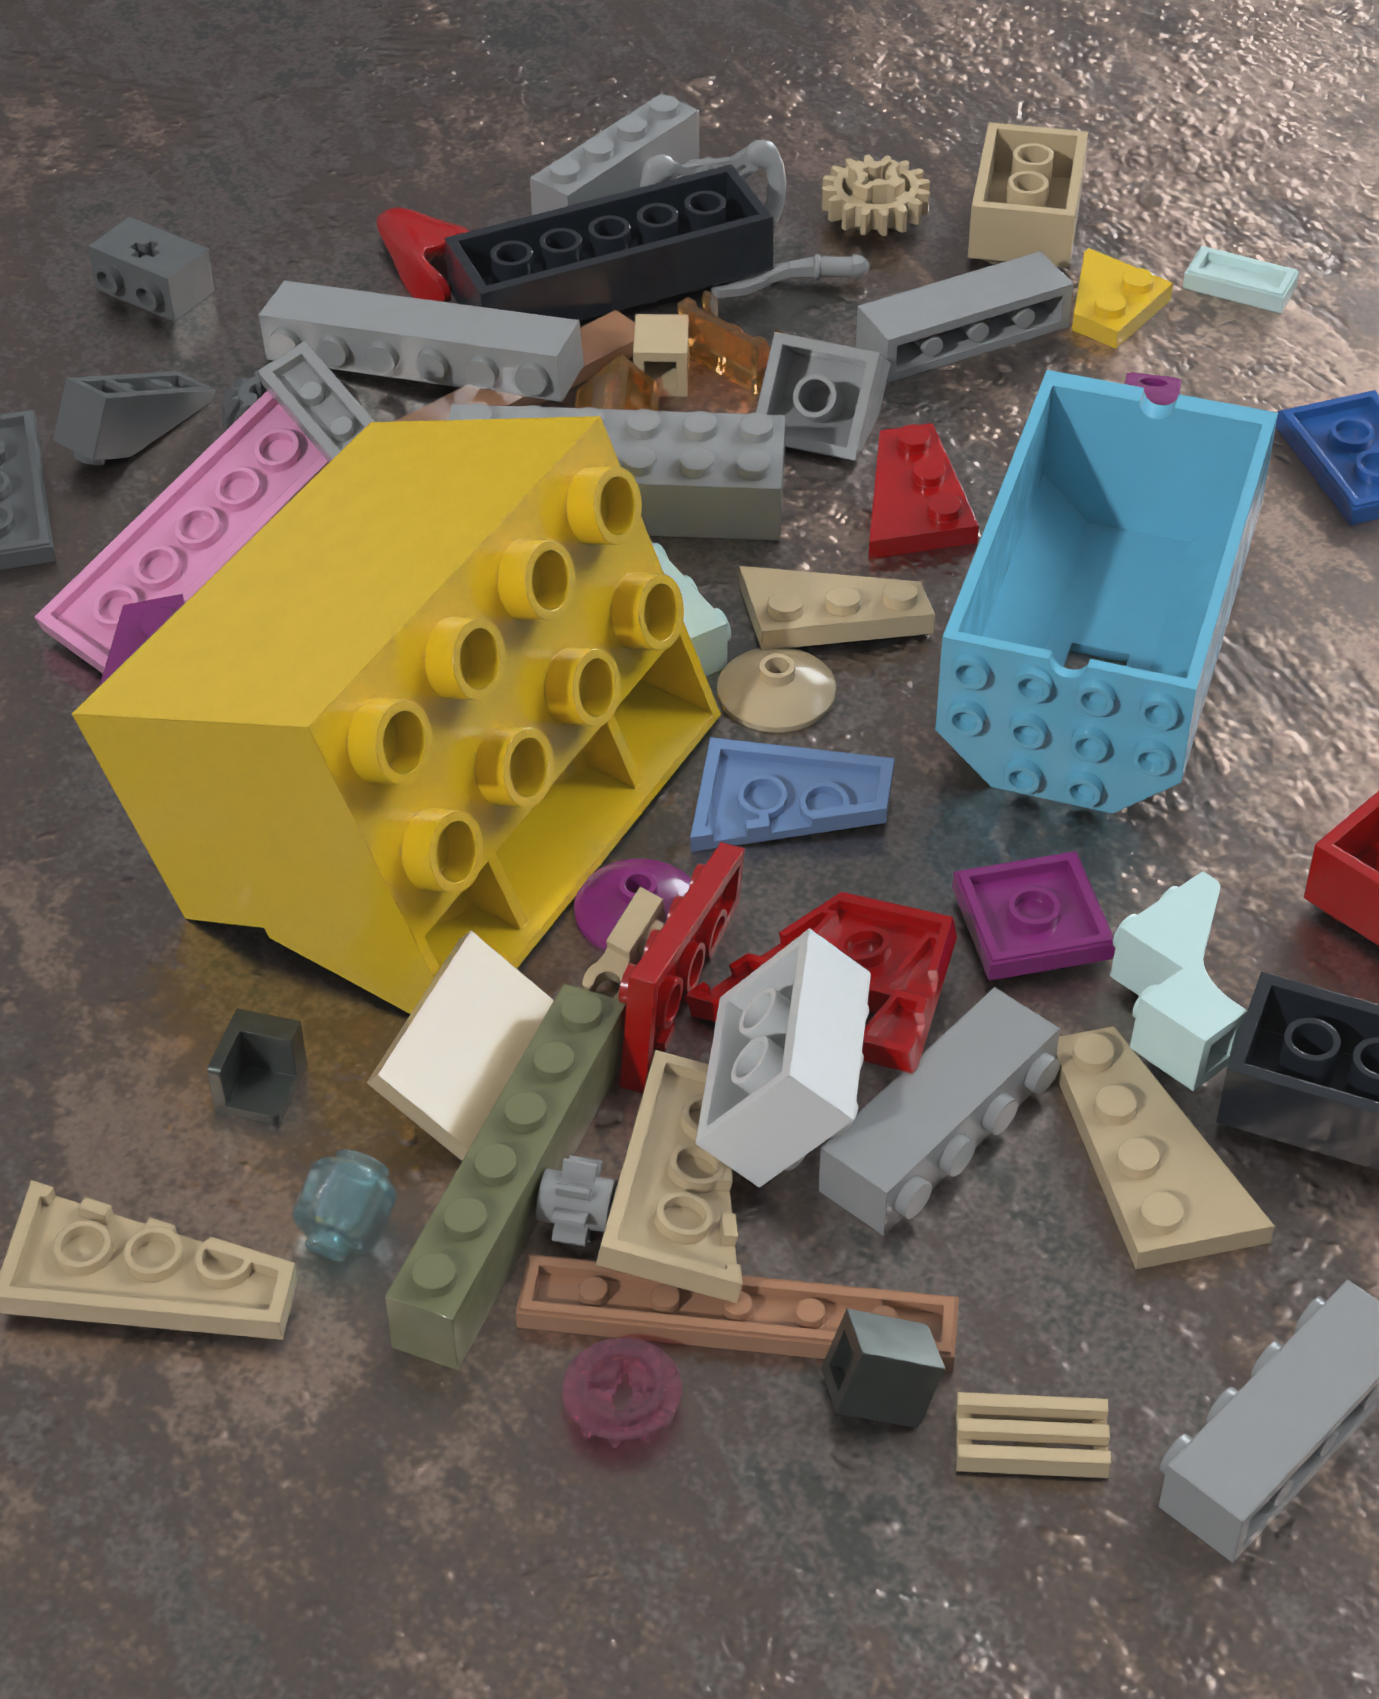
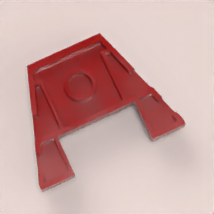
(896, 943)

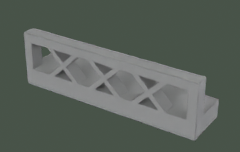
(315, 399)

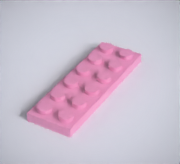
(187, 528)

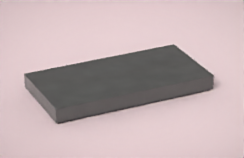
(24, 507)

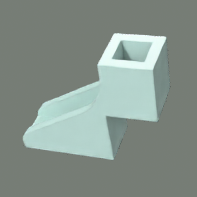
(1180, 1013)

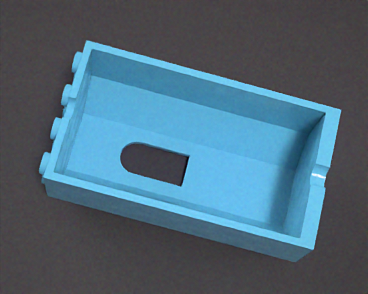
(1110, 544)

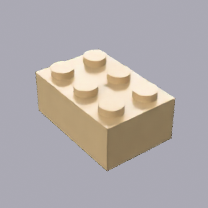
(1027, 193)

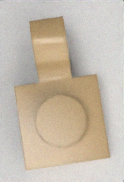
(627, 939)

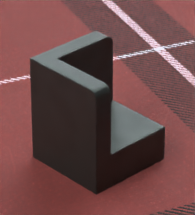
(257, 1067)
(882, 1368)

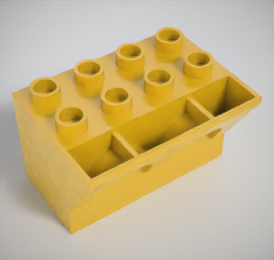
(412, 701)

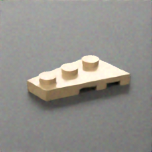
(828, 608)

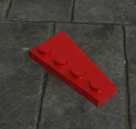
(675, 961)

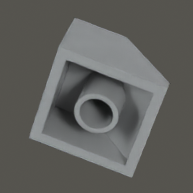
(825, 392)

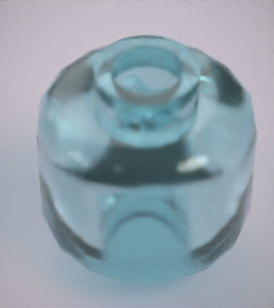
(344, 1205)

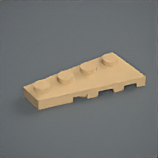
(672, 1196)

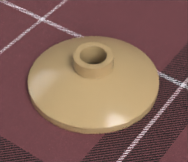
(776, 690)

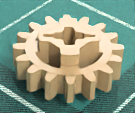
(875, 195)

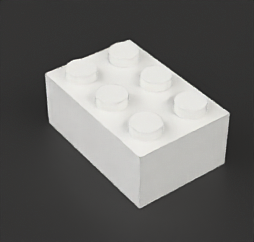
(785, 1059)

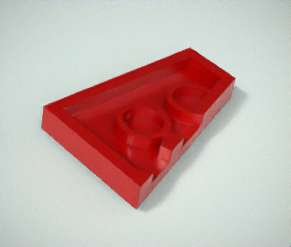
(917, 496)

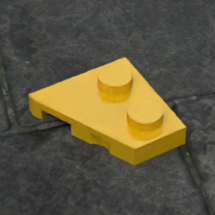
(1116, 298)

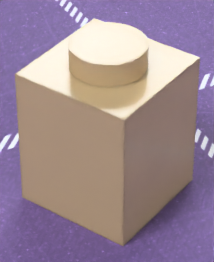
(663, 351)

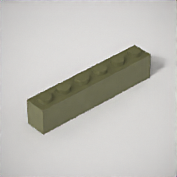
(493, 1196)

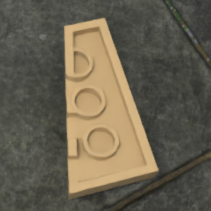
(1151, 1161)
(113, 1270)

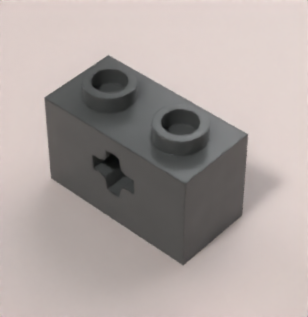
(151, 268)

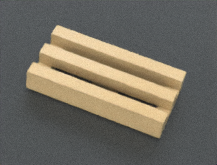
(1031, 1424)

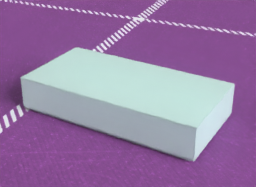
(1241, 279)

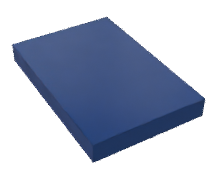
(1340, 450)

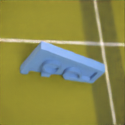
(786, 791)

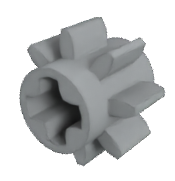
(575, 1200)

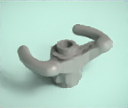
(746, 161)

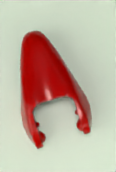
(413, 243)

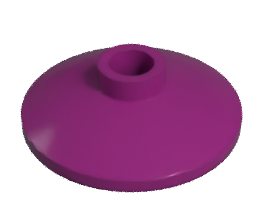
(612, 888)

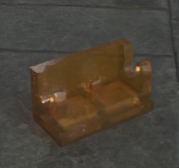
(725, 345)

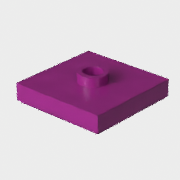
(1033, 915)

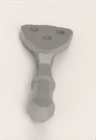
(814, 267)

